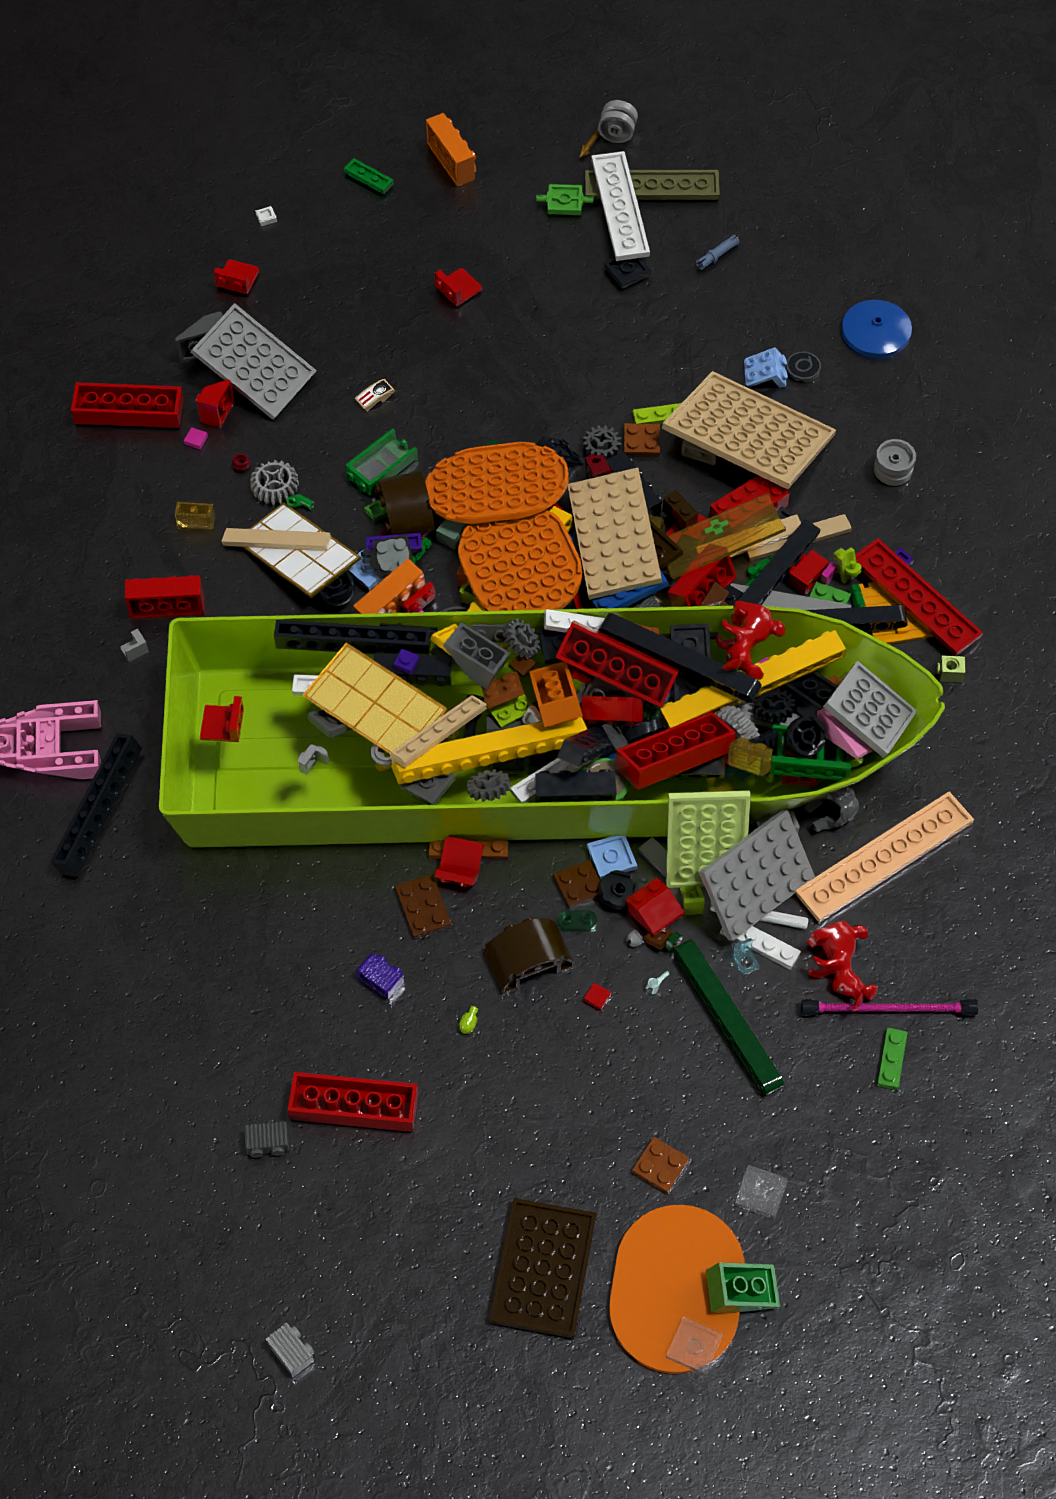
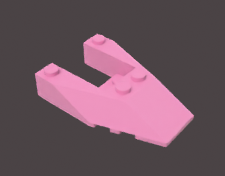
(33, 739)

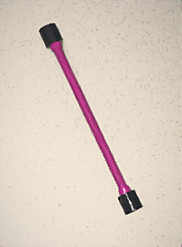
(965, 1007)

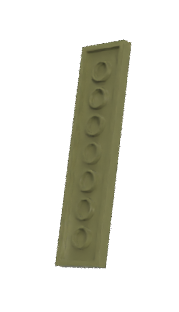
(666, 184)

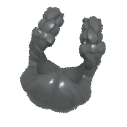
(843, 800)

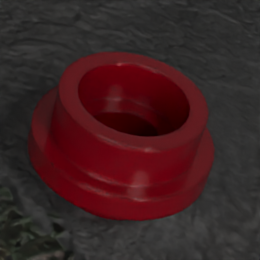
(243, 459)

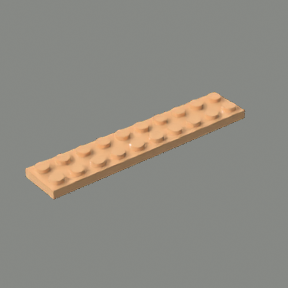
(884, 856)

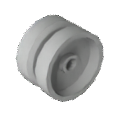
(617, 121)
(894, 462)

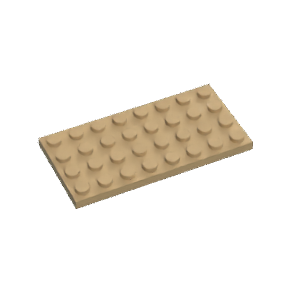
(614, 533)

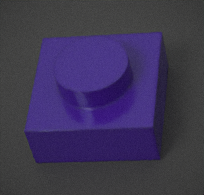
(406, 661)

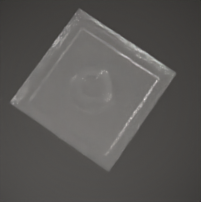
(761, 1191)
(694, 1346)

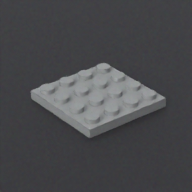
(870, 709)

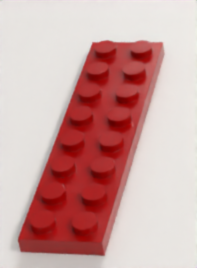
(917, 597)

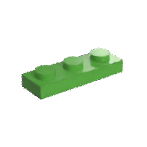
(892, 1059)

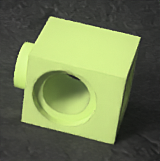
(954, 662)

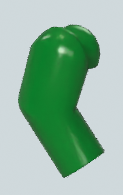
(299, 500)

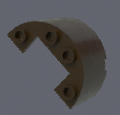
(405, 503)
(526, 951)

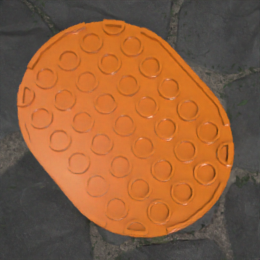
(497, 482)
(521, 563)
(665, 1278)

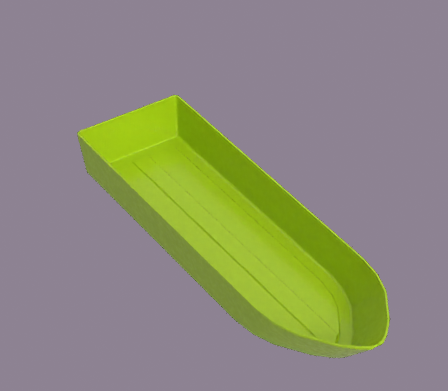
(259, 797)

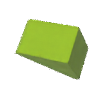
(692, 900)

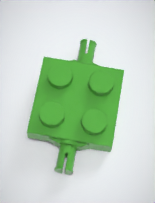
(564, 199)

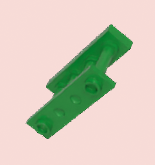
(808, 767)

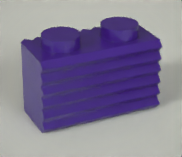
(380, 975)

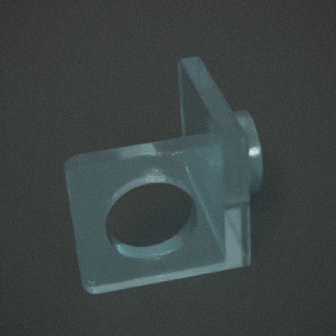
(743, 950)

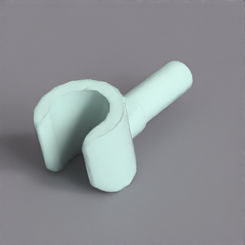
(655, 983)

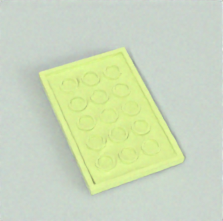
(701, 831)

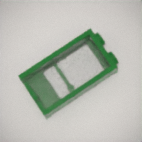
(379, 461)

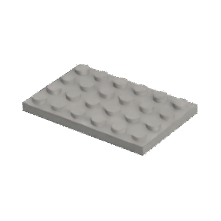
(253, 361)
(757, 874)

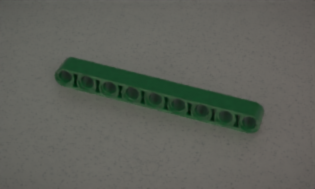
(728, 1017)

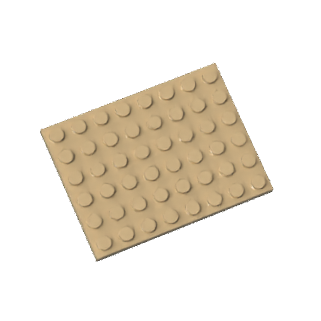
(749, 429)

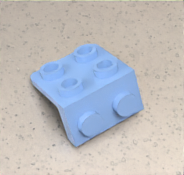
(765, 367)

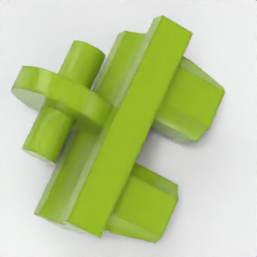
(847, 564)

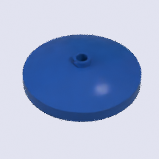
(876, 328)

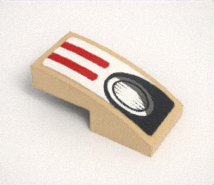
(373, 394)

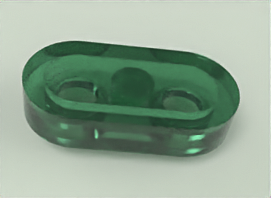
(577, 921)

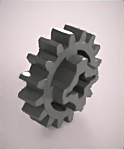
(602, 442)
(521, 638)
(488, 785)

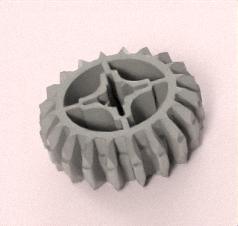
(273, 475)
(738, 722)

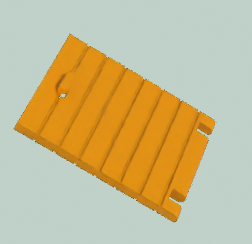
(877, 597)

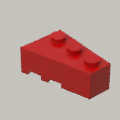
(612, 710)

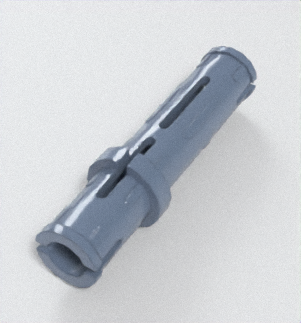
(713, 255)

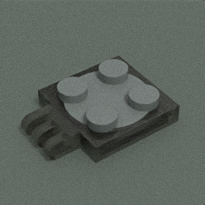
(387, 554)

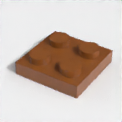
(642, 440)
(503, 689)
(660, 1165)

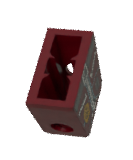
(596, 466)

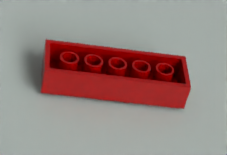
(127, 405)
(617, 663)
(674, 750)
(353, 1101)

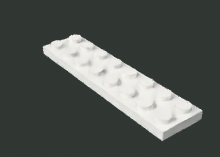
(620, 206)

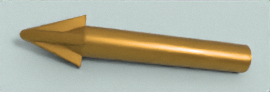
(585, 148)

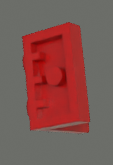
(223, 722)

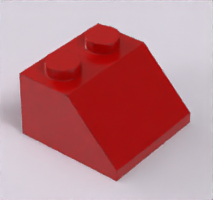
(215, 403)
(654, 906)

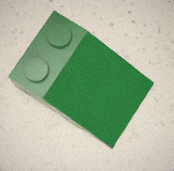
(742, 1287)

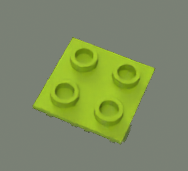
(510, 710)

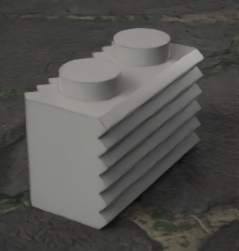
(290, 1349)

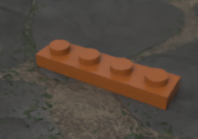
(492, 849)

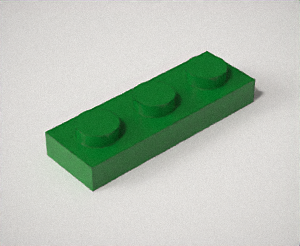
(368, 176)

